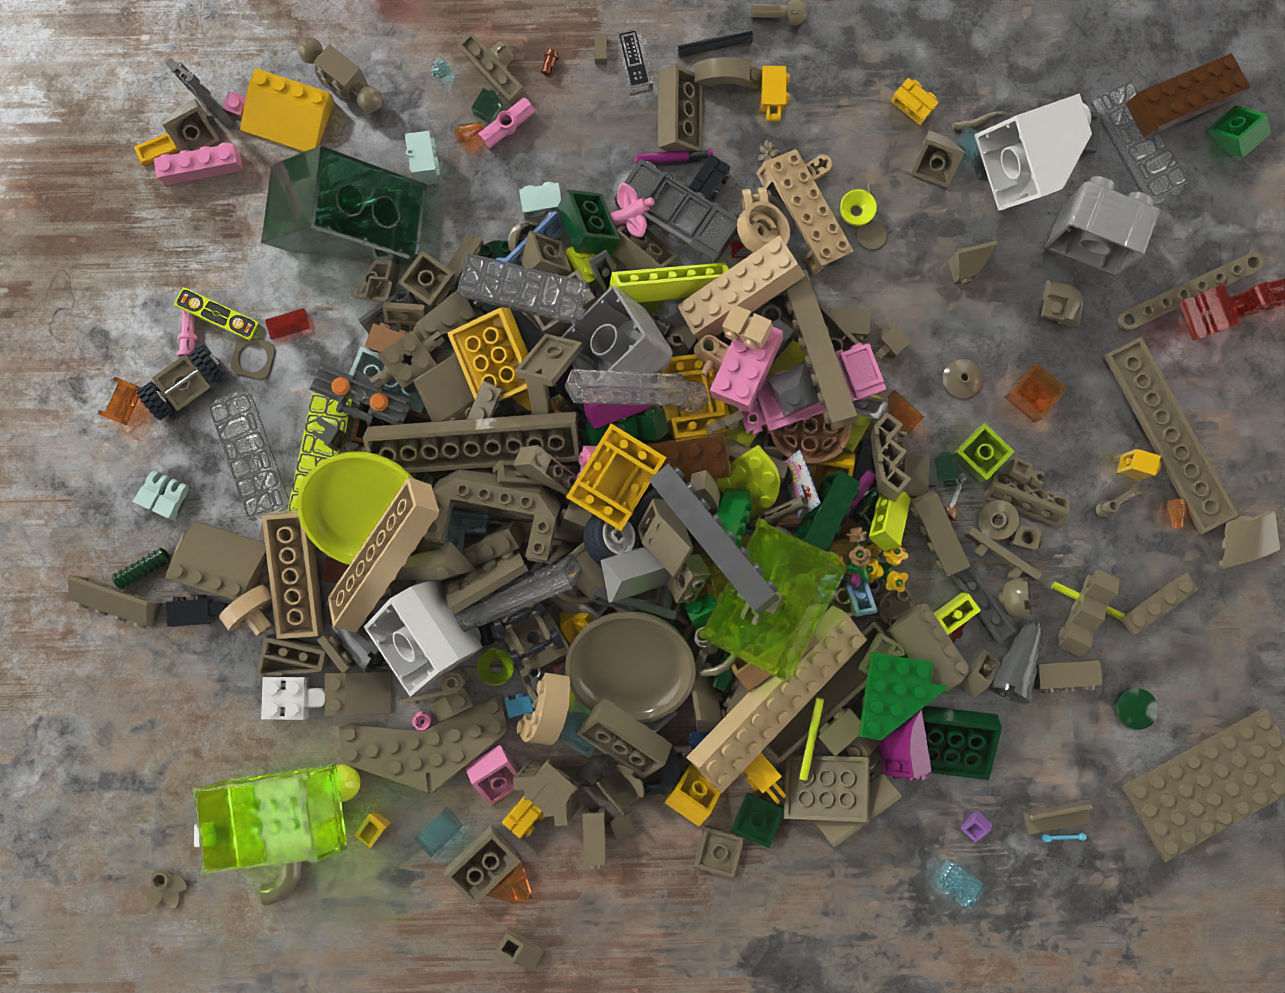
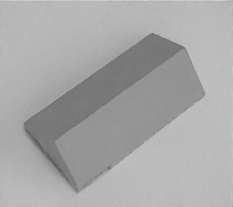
(632, 573)

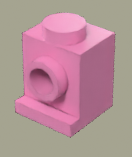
(753, 427)

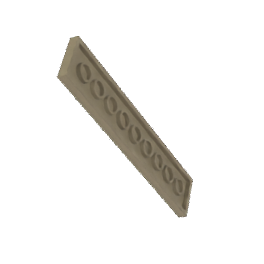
(1171, 435)

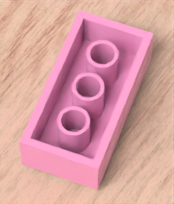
(745, 371)

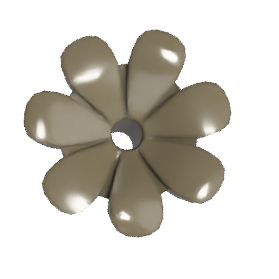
(768, 151)

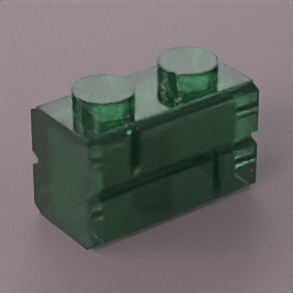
(947, 470)

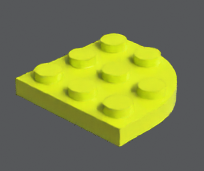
(757, 474)

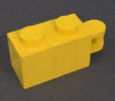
(773, 91)

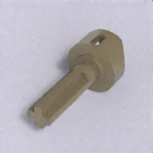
(795, 11)

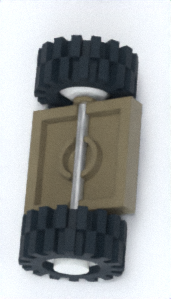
(181, 382)

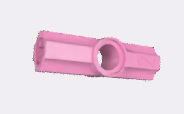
(516, 114)

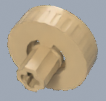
(759, 234)
(249, 610)

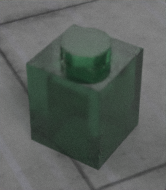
(487, 105)

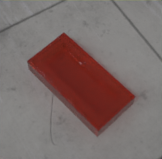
(287, 324)

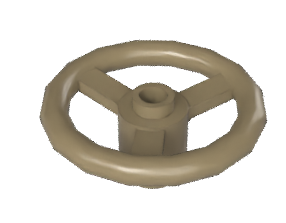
(706, 649)

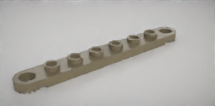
(1170, 300)

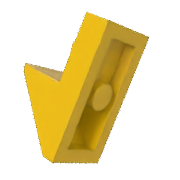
(572, 623)

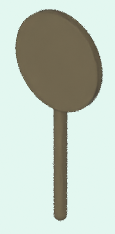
(871, 234)

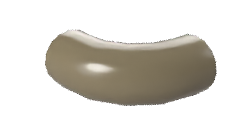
(283, 885)

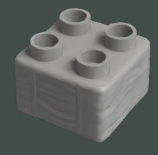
(1104, 226)
(619, 337)

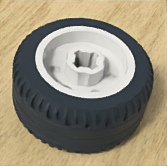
(607, 541)

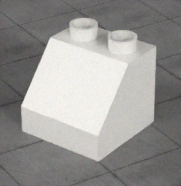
(1034, 150)
(421, 636)

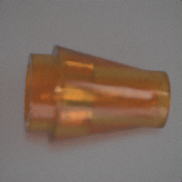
(467, 132)
(1176, 511)

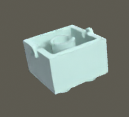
(422, 157)

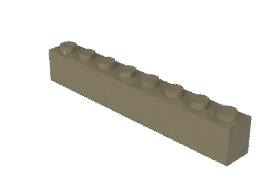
(820, 354)

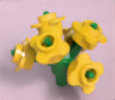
(877, 569)

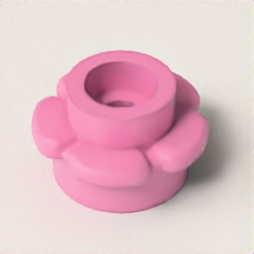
(416, 721)

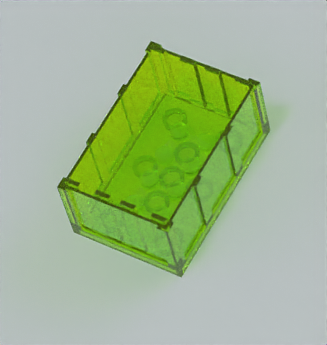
(808, 582)
(270, 819)

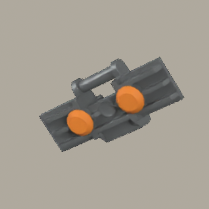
(358, 387)

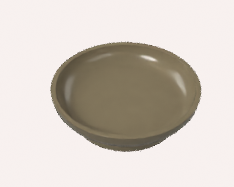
(633, 663)

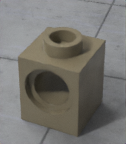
(1017, 541)

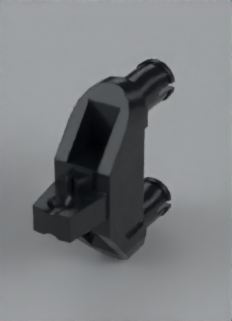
(668, 773)

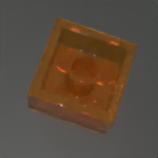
(1035, 392)

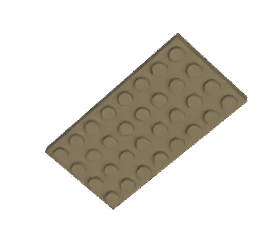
(1211, 785)

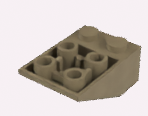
(665, 536)

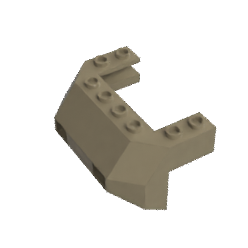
(480, 492)

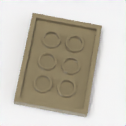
(486, 578)
(834, 789)

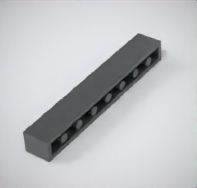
(714, 539)

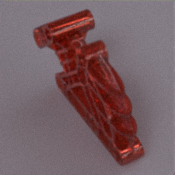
(1218, 311)

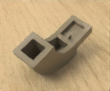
(727, 70)

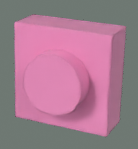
(234, 104)

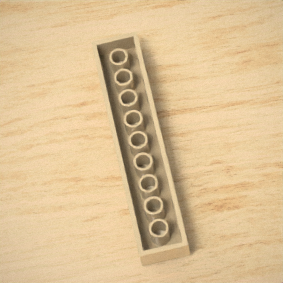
(775, 703)

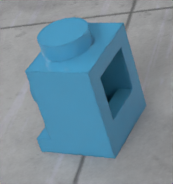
(519, 705)

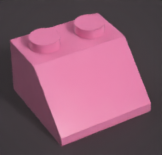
(493, 774)

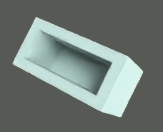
(540, 199)

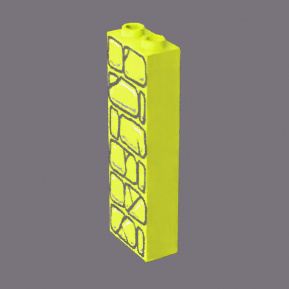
(312, 448)

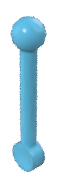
(1047, 838)

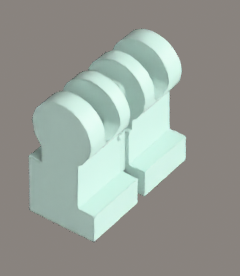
(167, 504)

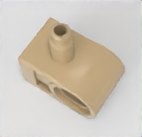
(713, 357)

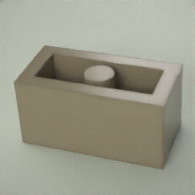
(600, 49)

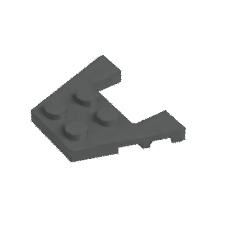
(199, 90)

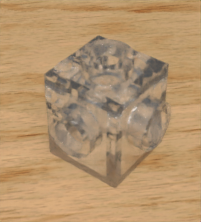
(697, 397)

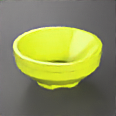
(861, 199)

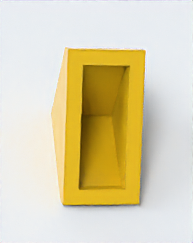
(372, 828)

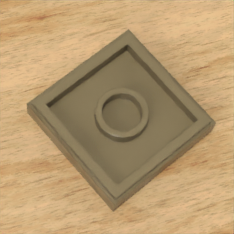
(719, 851)

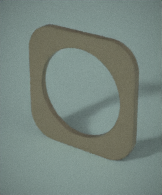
(264, 372)

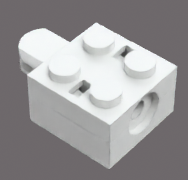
(291, 698)

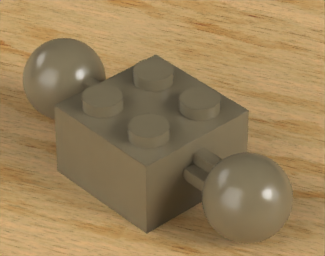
(340, 73)

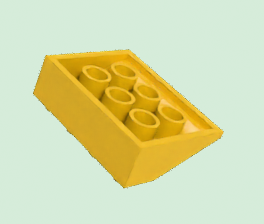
(285, 111)
(491, 352)

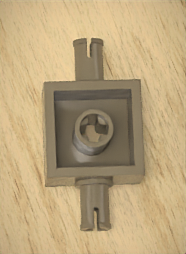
(393, 358)

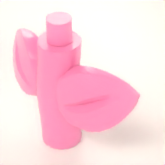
(631, 210)

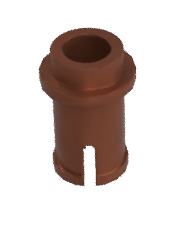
(551, 57)

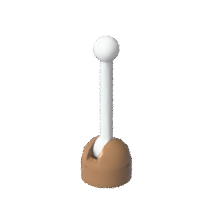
(951, 509)

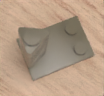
(544, 368)

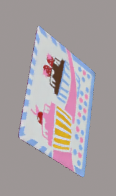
(801, 483)

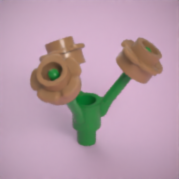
(859, 555)

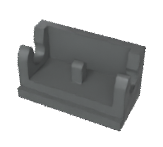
(331, 436)

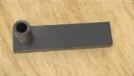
(630, 604)

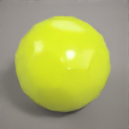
(348, 782)

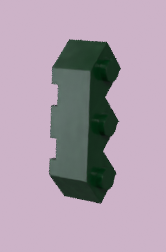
(646, 425)

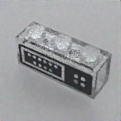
(635, 61)

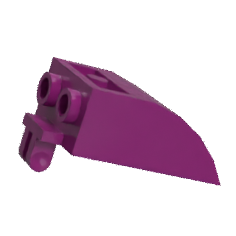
(906, 750)

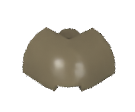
(1062, 303)

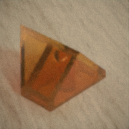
(513, 886)

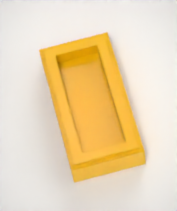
(155, 148)

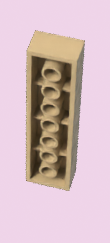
(383, 555)

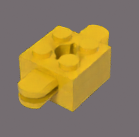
(762, 776)

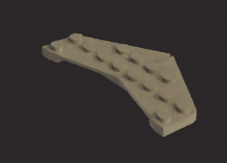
(438, 751)

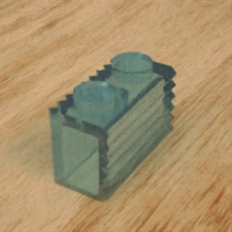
(439, 832)
(960, 883)

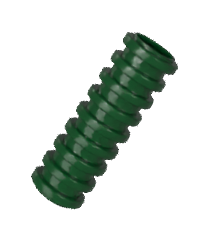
(141, 568)

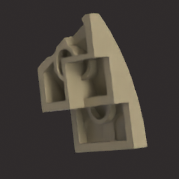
(1249, 539)

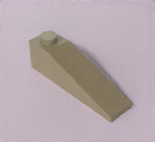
(435, 564)

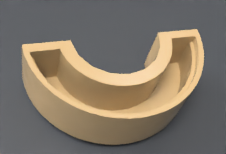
(551, 711)

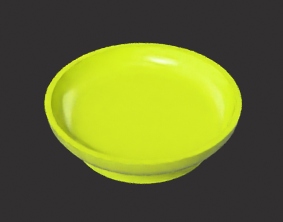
(346, 500)

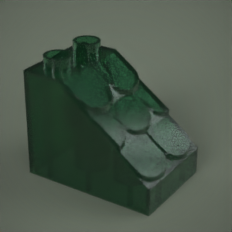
(343, 208)

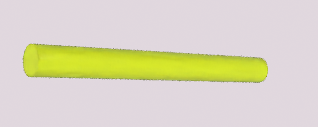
(1074, 595)
(811, 738)

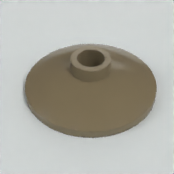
(955, 385)
(992, 513)

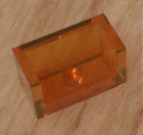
(122, 402)

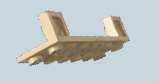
(807, 208)

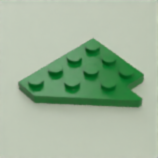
(894, 693)

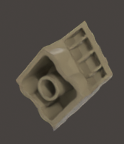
(549, 789)

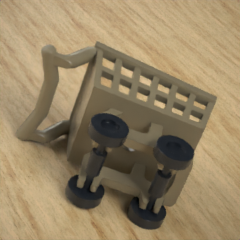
(548, 651)

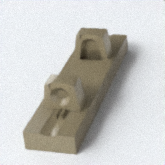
(986, 544)

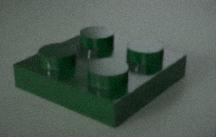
(757, 820)

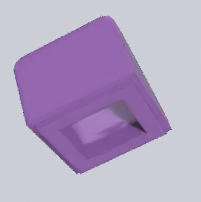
(977, 826)

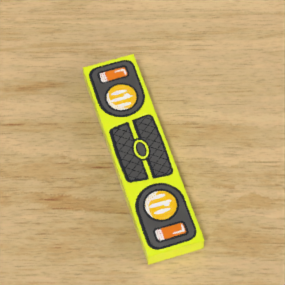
(216, 314)

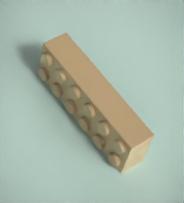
(744, 285)
(292, 576)

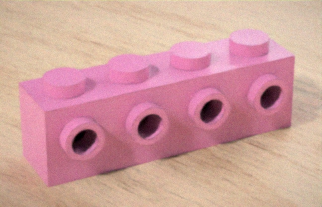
(198, 164)

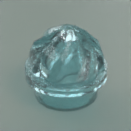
(440, 68)

